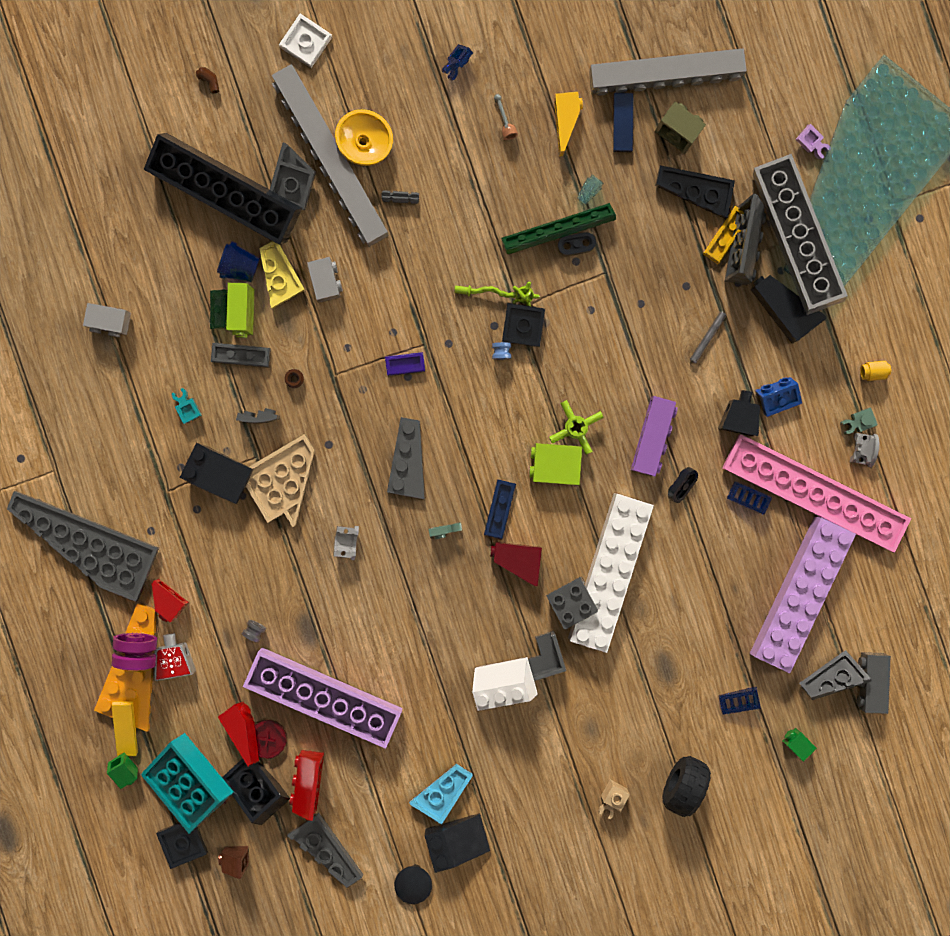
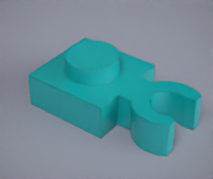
(187, 408)

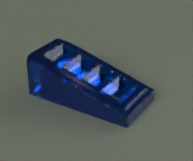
(764, 505)
(738, 694)

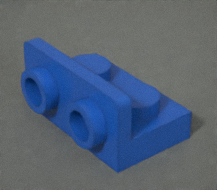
(779, 396)

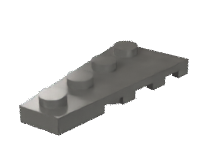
(326, 848)

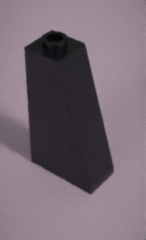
(785, 308)

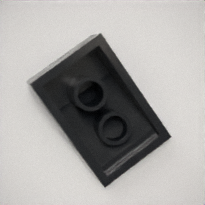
(216, 473)
(255, 791)
(456, 842)

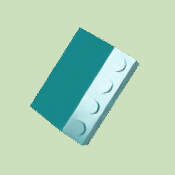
(186, 782)

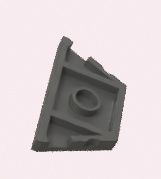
(292, 177)

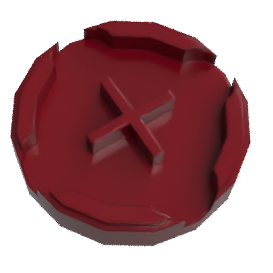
(270, 738)

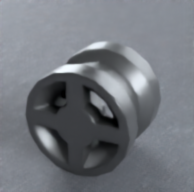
(253, 631)

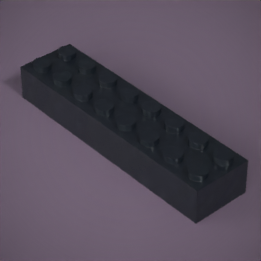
(222, 188)

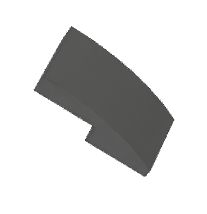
(262, 417)

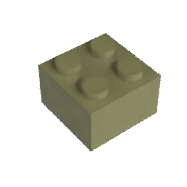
(680, 127)

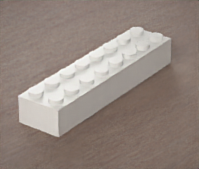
(612, 570)

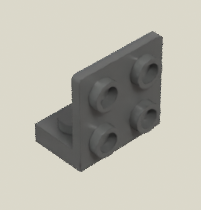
(572, 603)

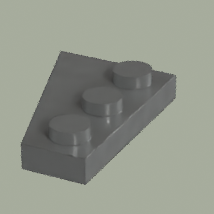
(834, 677)

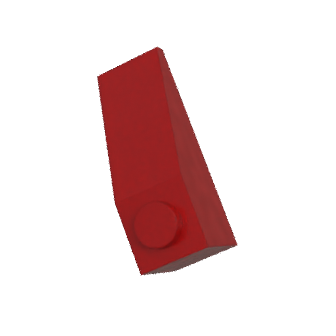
(241, 729)

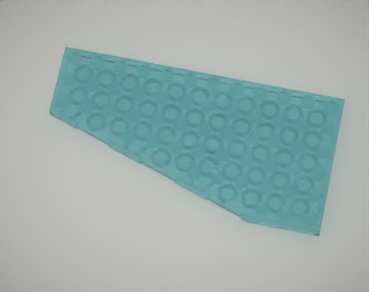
(877, 162)

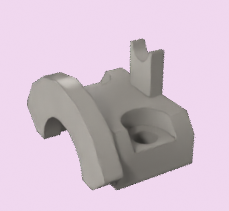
(865, 449)
(346, 542)

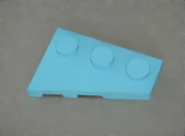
(442, 794)

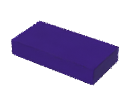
(405, 364)

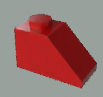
(167, 601)

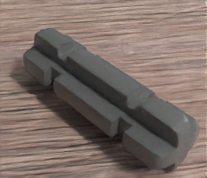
(400, 197)

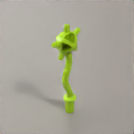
(523, 294)

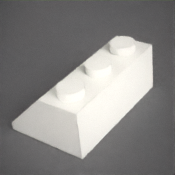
(503, 684)

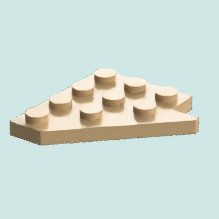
(281, 480)

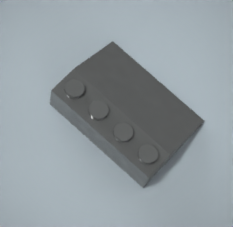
(744, 249)

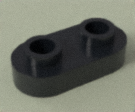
(576, 245)
(682, 485)

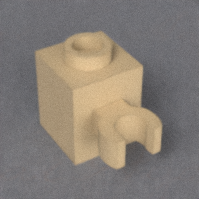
(614, 797)

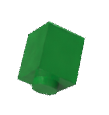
(798, 744)
(122, 771)

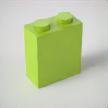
(240, 309)
(556, 464)

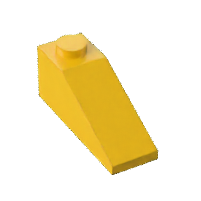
(567, 110)

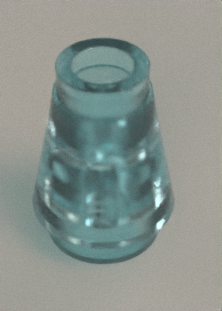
(590, 189)

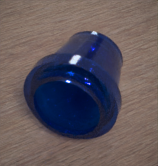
(237, 263)

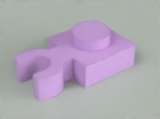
(810, 141)

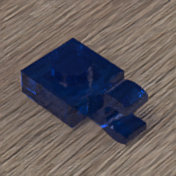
(457, 58)

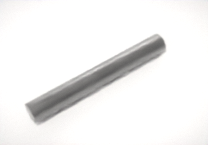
(708, 336)

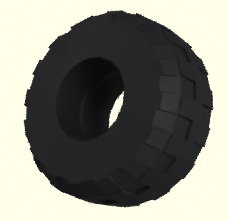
(686, 786)

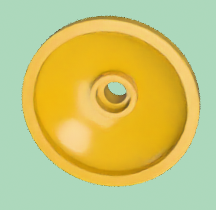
(364, 127)

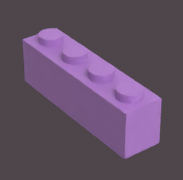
(653, 436)

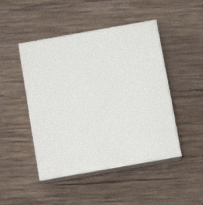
(305, 40)

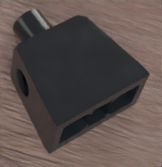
(741, 416)

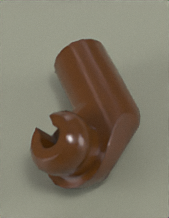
(205, 74)

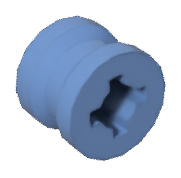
(501, 351)

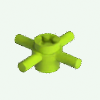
(584, 423)

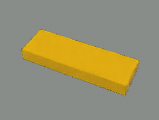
(723, 238)
(124, 728)

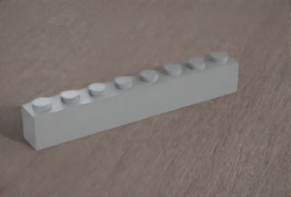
(667, 71)

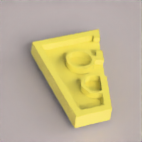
(279, 274)

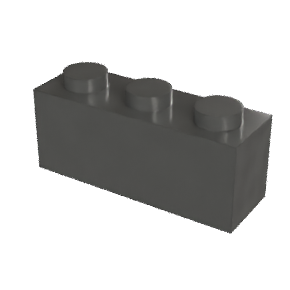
(875, 694)

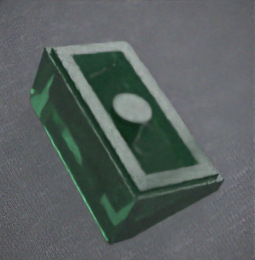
(218, 309)

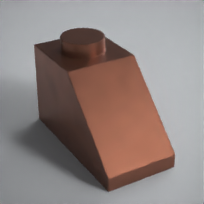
(234, 860)

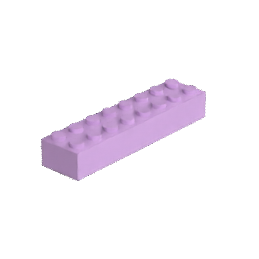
(802, 594)
(323, 697)

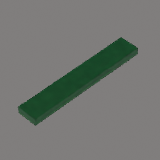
(558, 228)

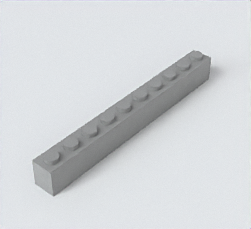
(333, 162)

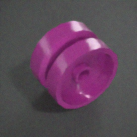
(134, 651)

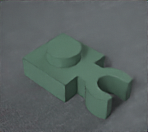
(861, 421)
(441, 531)

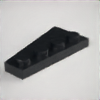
(699, 189)

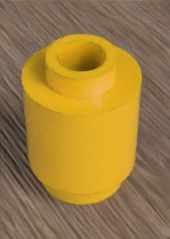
(875, 371)

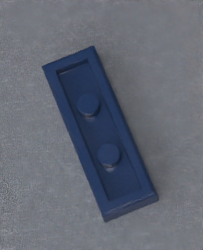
(623, 122)
(499, 509)

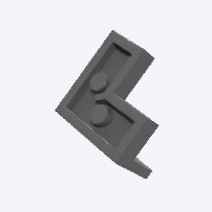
(550, 660)

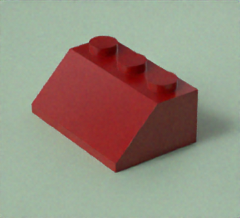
(307, 783)

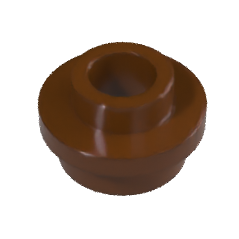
(288, 376)

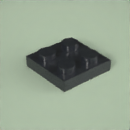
(523, 325)
(180, 845)

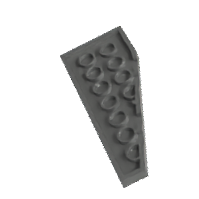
(105, 555)

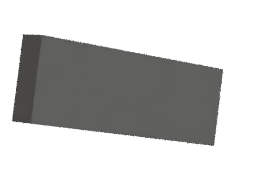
(240, 355)

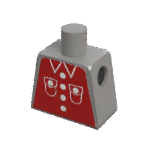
(173, 659)

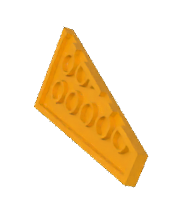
(131, 684)

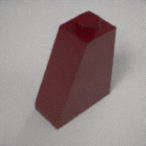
(519, 560)

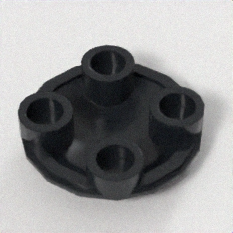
(413, 884)

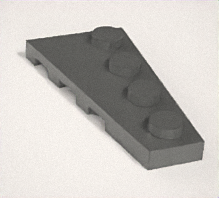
(407, 464)

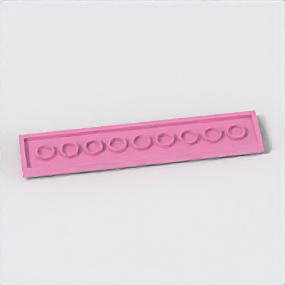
(816, 493)

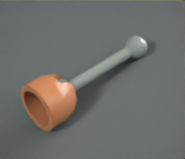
(509, 130)

